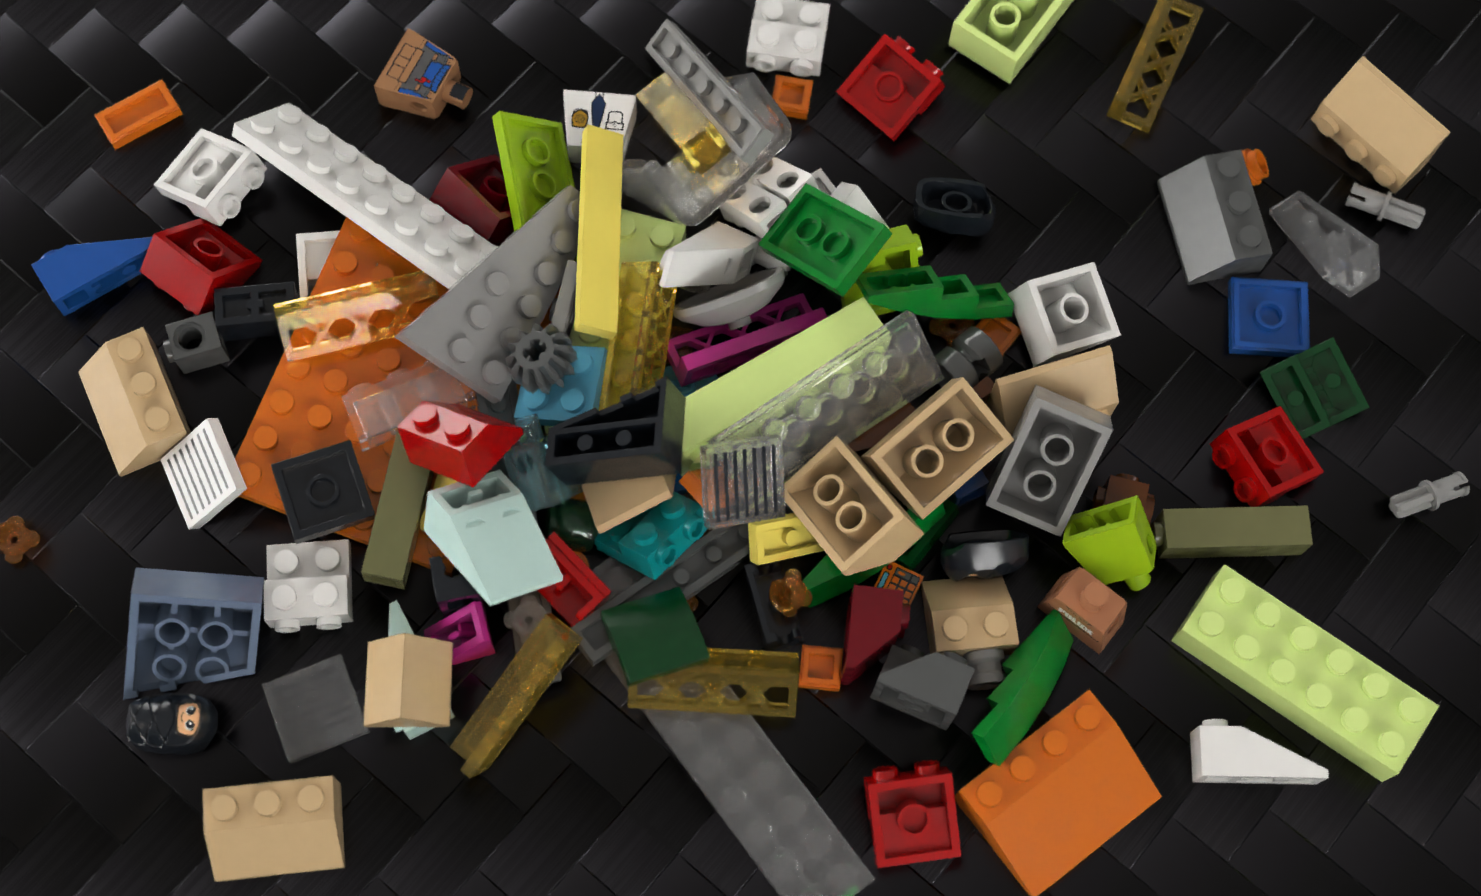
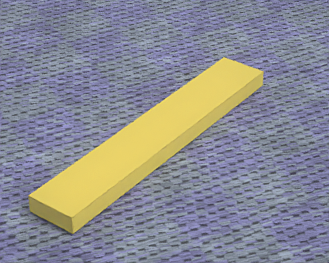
(599, 233)

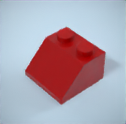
(195, 261)
(456, 440)

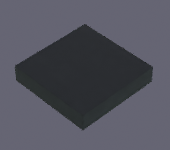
(323, 491)

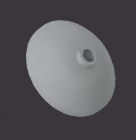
(731, 302)

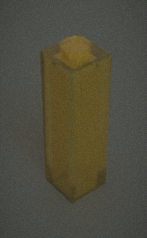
(683, 123)

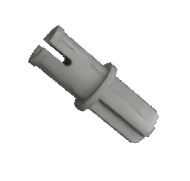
(1386, 206)
(1429, 495)

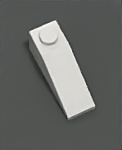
(1241, 756)

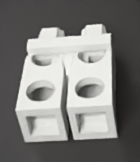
(765, 196)

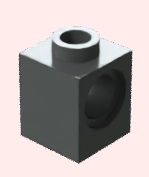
(209, 352)

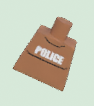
(1087, 607)

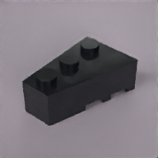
(622, 441)

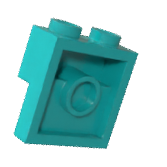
(656, 536)

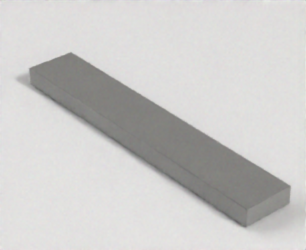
(710, 92)

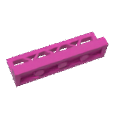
(743, 347)

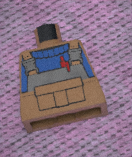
(421, 78)

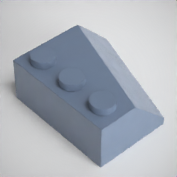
(190, 628)

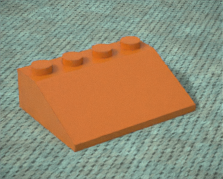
(1059, 794)

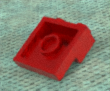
(892, 86)
(1265, 458)
(912, 814)

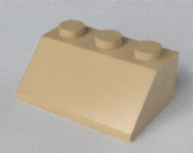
(1379, 125)
(1082, 378)
(133, 401)
(938, 447)
(849, 510)
(274, 828)

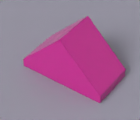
(468, 632)

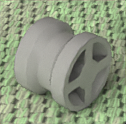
(988, 668)

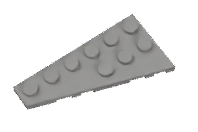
(499, 296)

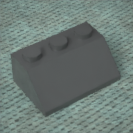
(1215, 218)

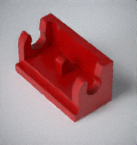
(580, 589)

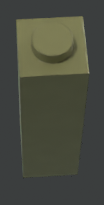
(397, 520)
(1232, 532)

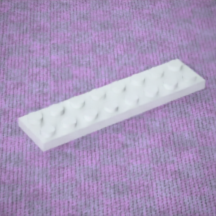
(364, 192)

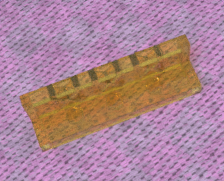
(1139, 63)
(347, 304)
(636, 341)
(728, 667)
(515, 694)

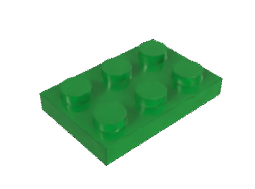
(825, 239)

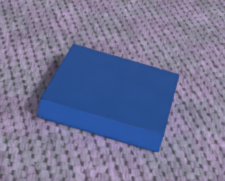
(1268, 317)

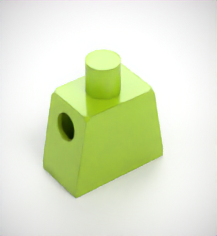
(1113, 543)

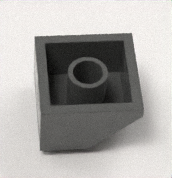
(923, 686)

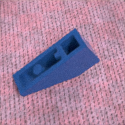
(89, 270)

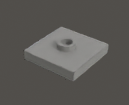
(563, 308)

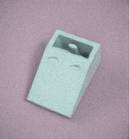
(491, 537)

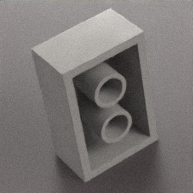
(1048, 460)

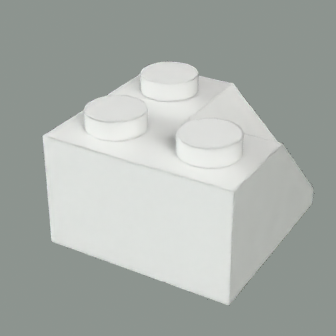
(1063, 313)

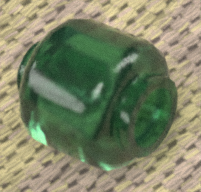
(572, 523)

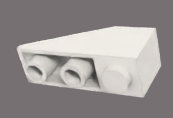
(709, 258)

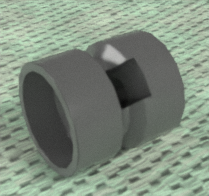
(971, 357)

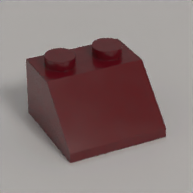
(477, 197)
(872, 626)

